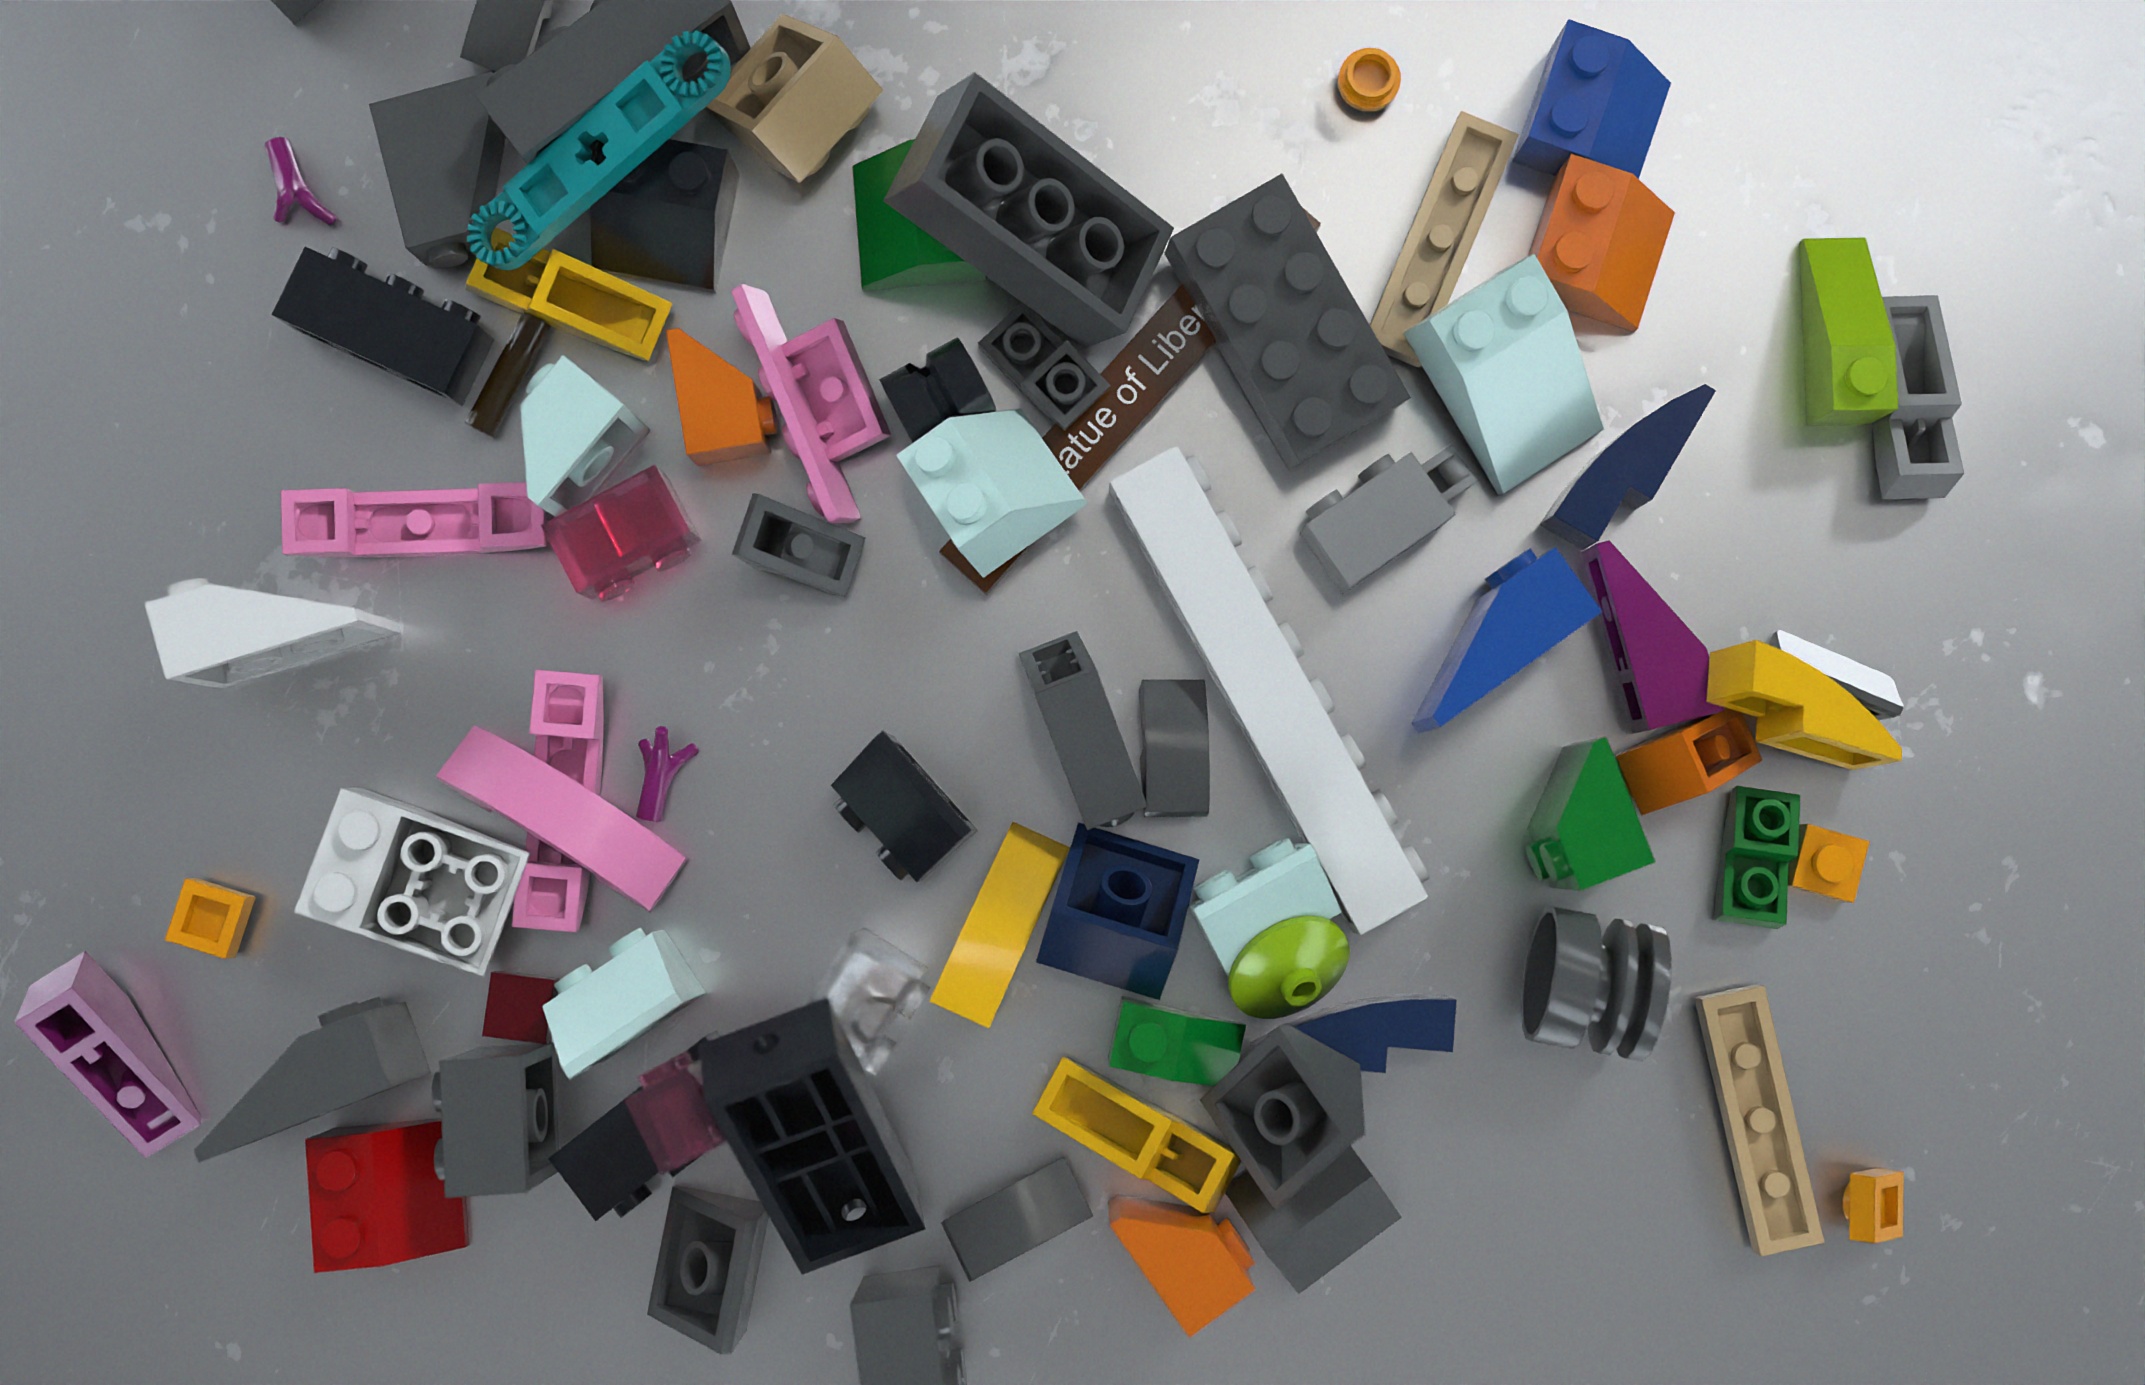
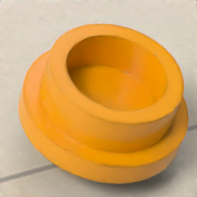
(1369, 79)

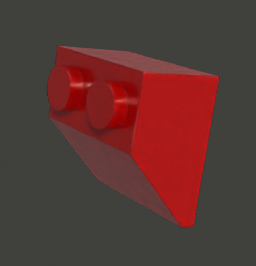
(380, 1196)

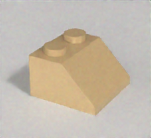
(795, 97)

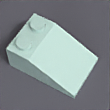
(1510, 373)

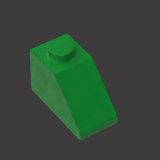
(1174, 1043)

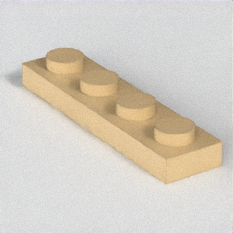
(1442, 231)
(1759, 1120)

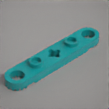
(629, 122)

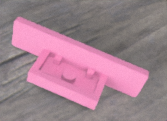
(820, 395)

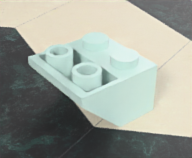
(1280, 886)

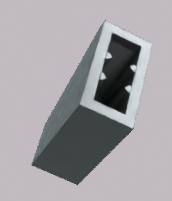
(439, 164)
(1083, 731)

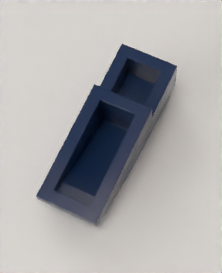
(1626, 470)
(1371, 1025)

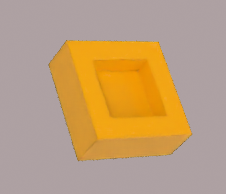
(1828, 863)
(210, 918)
(1874, 1205)

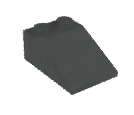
(345, 1061)

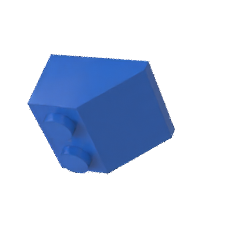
(1593, 102)

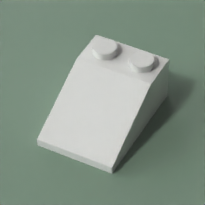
(235, 635)

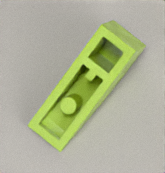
(1845, 335)

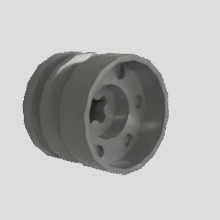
(1604, 984)

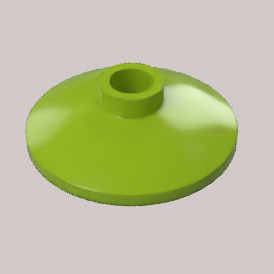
(1288, 967)

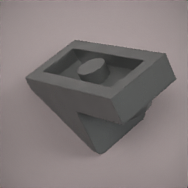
(797, 546)

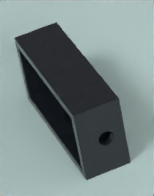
(811, 1135)

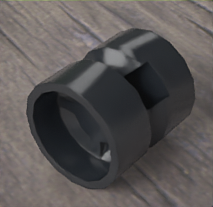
(937, 391)

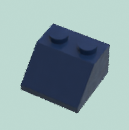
(1119, 911)

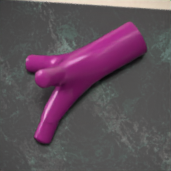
(291, 184)
(659, 773)

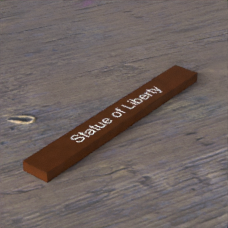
(1139, 383)

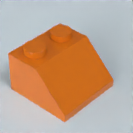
(1601, 240)
(1185, 1256)

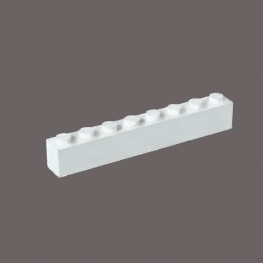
(1267, 689)

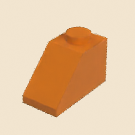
(718, 405)
(1688, 760)

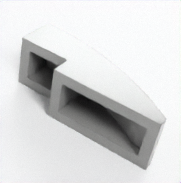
(1918, 442)

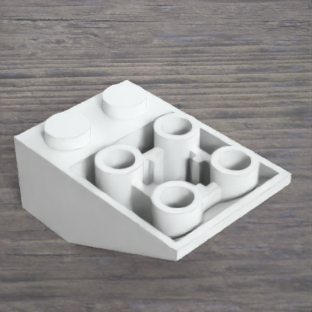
(412, 880)

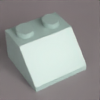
(573, 436)
(991, 484)
(619, 1001)

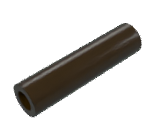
(508, 374)

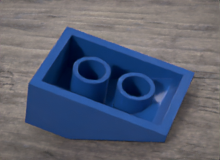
(1521, 617)

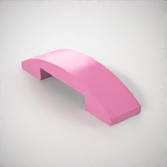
(410, 522)
(569, 737)
(563, 816)

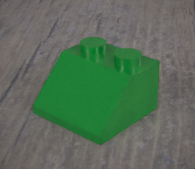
(890, 245)
(1586, 821)

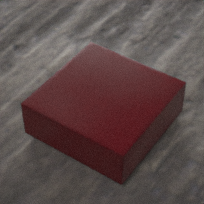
(516, 1007)

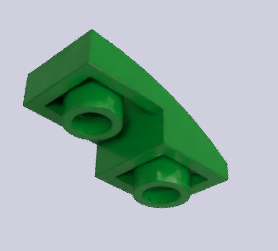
(1755, 857)

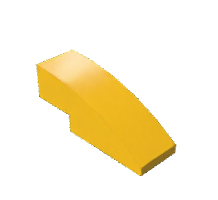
(574, 299)
(1798, 707)
(999, 925)
(1138, 1135)

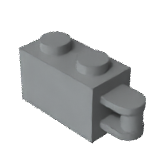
(1384, 515)

